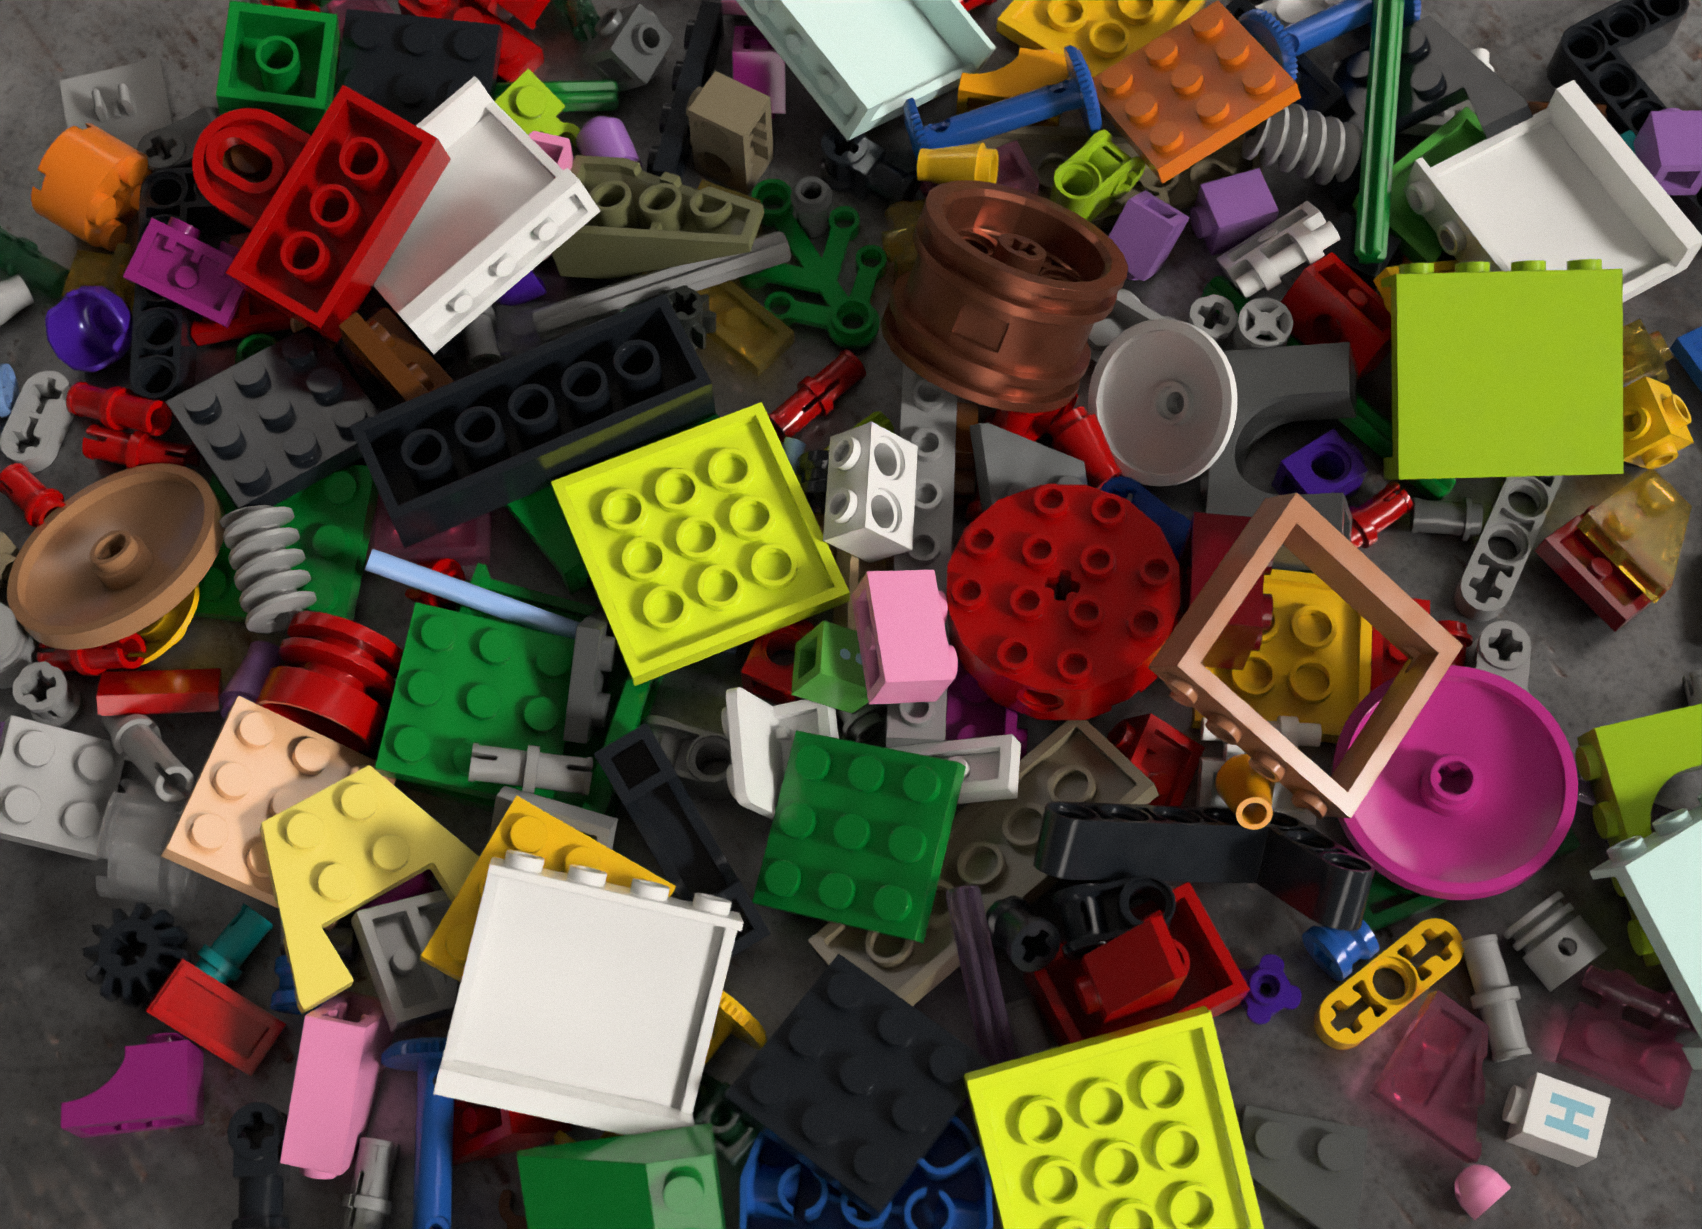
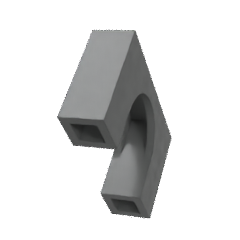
(1274, 390)

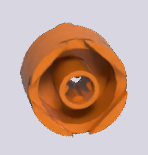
(91, 185)

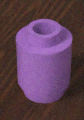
(606, 138)

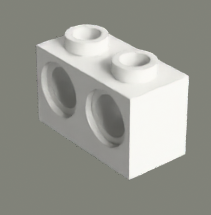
(870, 493)

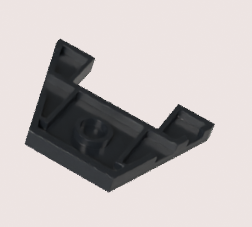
(1432, 78)

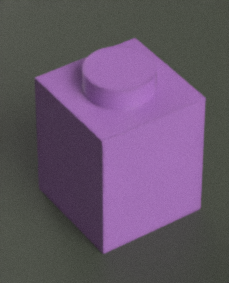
(1672, 149)
(1232, 210)
(1147, 234)

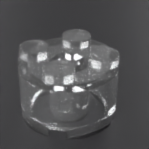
(132, 841)

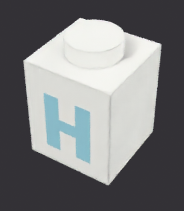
(1556, 1119)

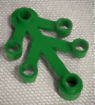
(820, 273)

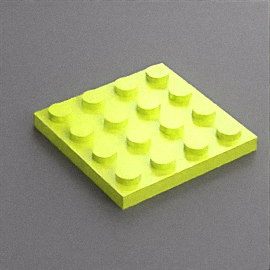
(699, 543)
(1117, 1132)

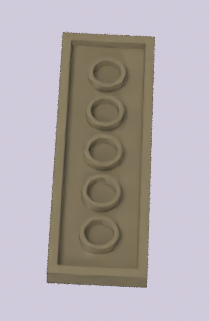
(994, 849)

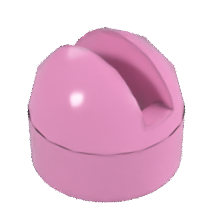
(1479, 1189)

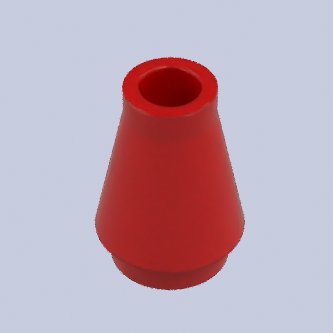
(1083, 438)

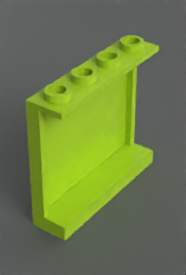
(1506, 371)

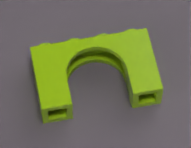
(1626, 771)

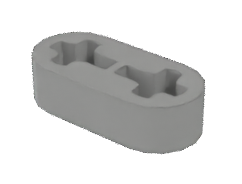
(33, 420)

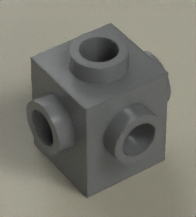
(629, 46)

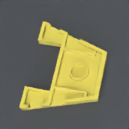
(339, 856)

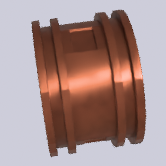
(1002, 296)

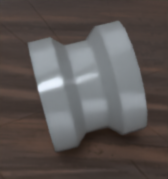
(1263, 317)

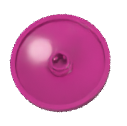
(1470, 791)

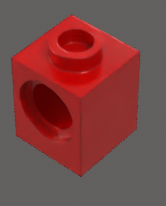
(763, 676)

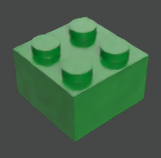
(279, 62)

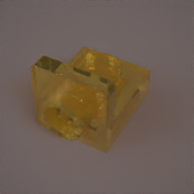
(103, 270)
(1643, 354)

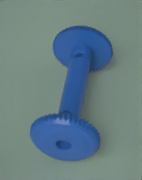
(1314, 30)
(1013, 112)
(432, 1132)

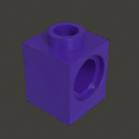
(1327, 454)

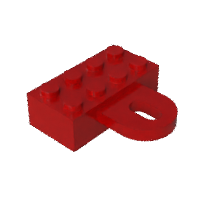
(328, 206)

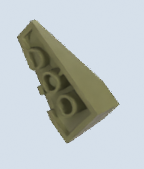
(652, 222)

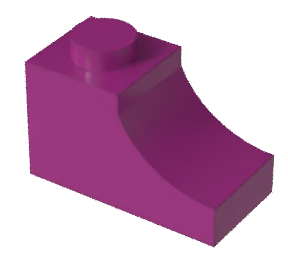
(759, 66)
(152, 1090)

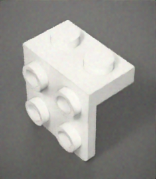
(763, 741)

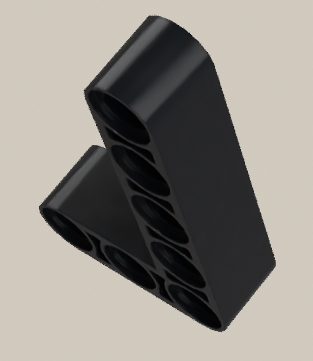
(1600, 57)
(156, 316)
(1209, 847)

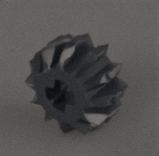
(124, 938)

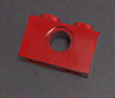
(1334, 291)

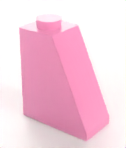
(335, 1084)

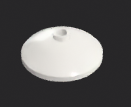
(1138, 394)

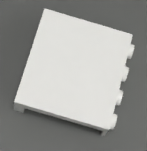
(1556, 195)
(484, 221)
(587, 998)

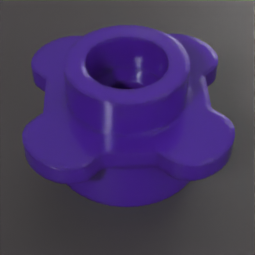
(1282, 996)

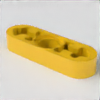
(1409, 945)

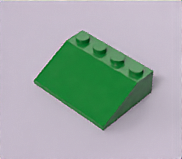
(625, 1182)

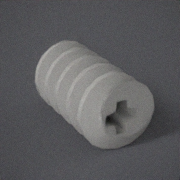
(1305, 140)
(266, 565)

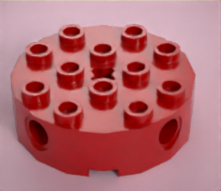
(1062, 600)

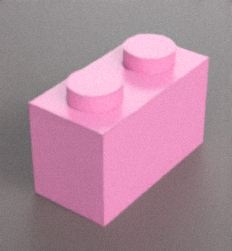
(903, 636)

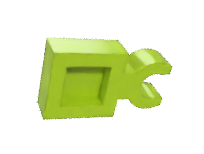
(535, 108)

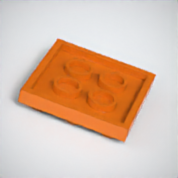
(1193, 91)

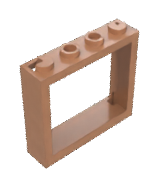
(1368, 591)

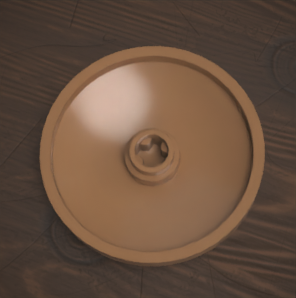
(116, 556)

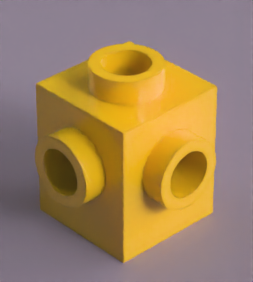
(1653, 424)

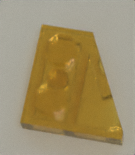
(1641, 531)

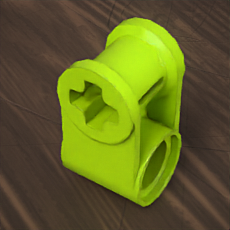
(1097, 175)

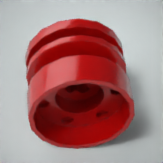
(333, 678)

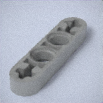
(1517, 528)

